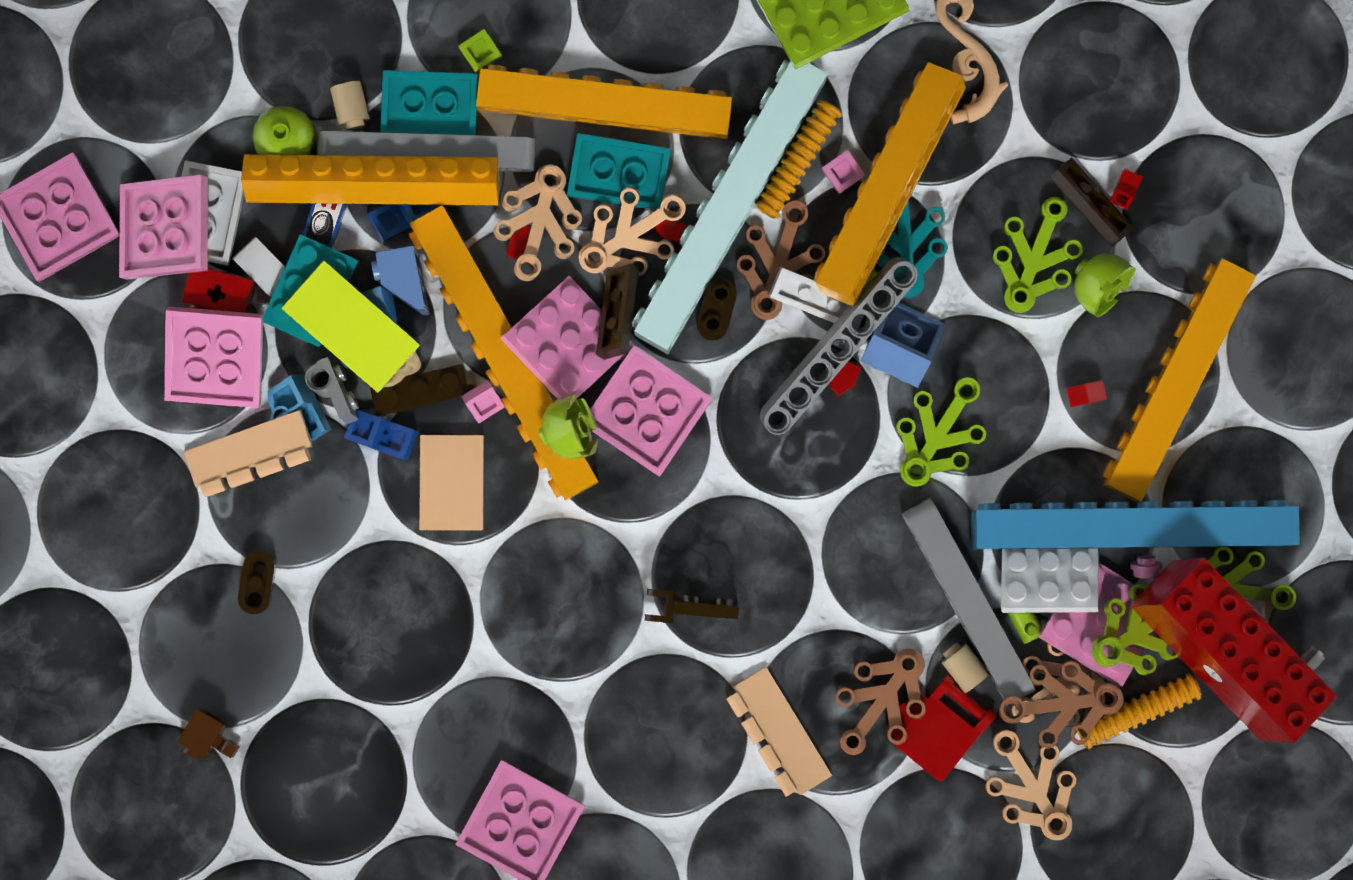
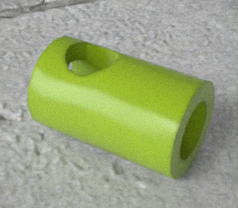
(1026, 626)

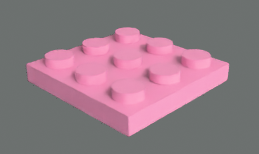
(56, 217)
(163, 227)
(561, 340)
(213, 357)
(648, 410)
(1076, 631)
(520, 824)

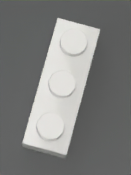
(805, 295)

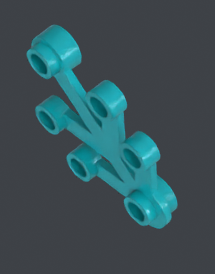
(906, 244)

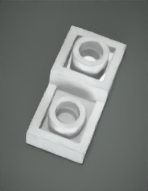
(260, 265)

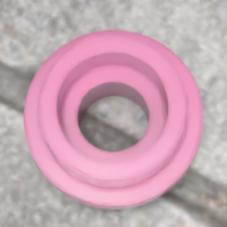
(1146, 567)

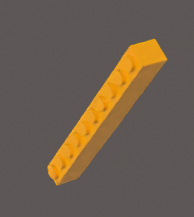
(487, 324)

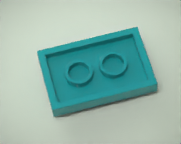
(429, 103)
(609, 165)
(302, 263)

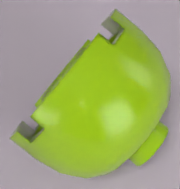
(284, 132)
(1101, 281)
(568, 428)

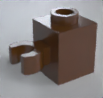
(204, 734)

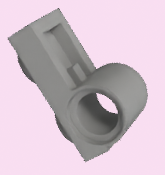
(343, 401)

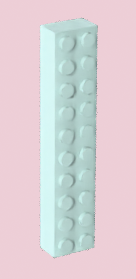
(729, 206)

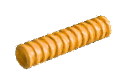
(798, 159)
(1143, 709)

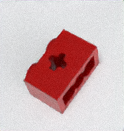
(201, 285)

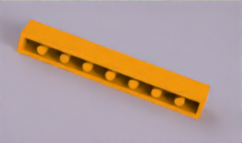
(604, 103)
(371, 179)
(889, 184)
(1179, 380)

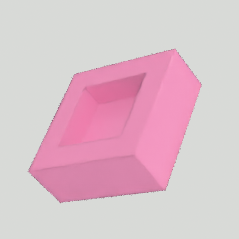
(843, 172)
(483, 401)

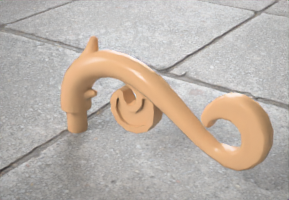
(976, 52)

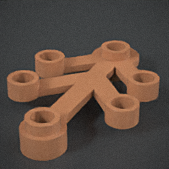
(773, 263)
(885, 697)
(1066, 702)

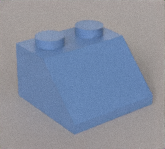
(402, 276)
(904, 344)

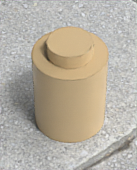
(350, 105)
(964, 666)

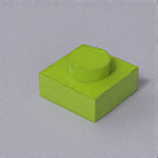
(480, 51)

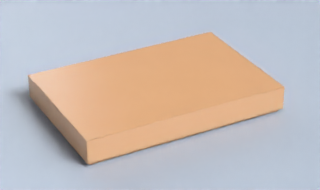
(452, 482)

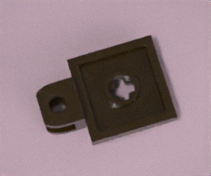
(692, 606)

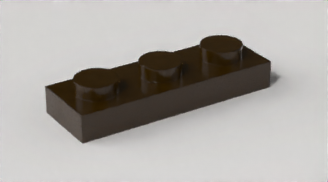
(1091, 202)
(617, 311)
(421, 390)

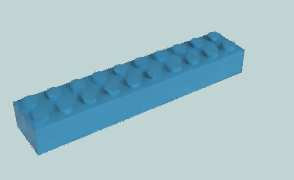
(1135, 527)

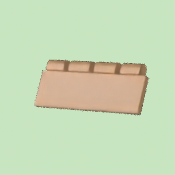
(255, 447)
(779, 726)

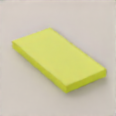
(350, 326)

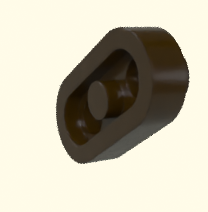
(716, 309)
(252, 582)

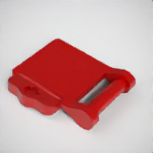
(941, 735)

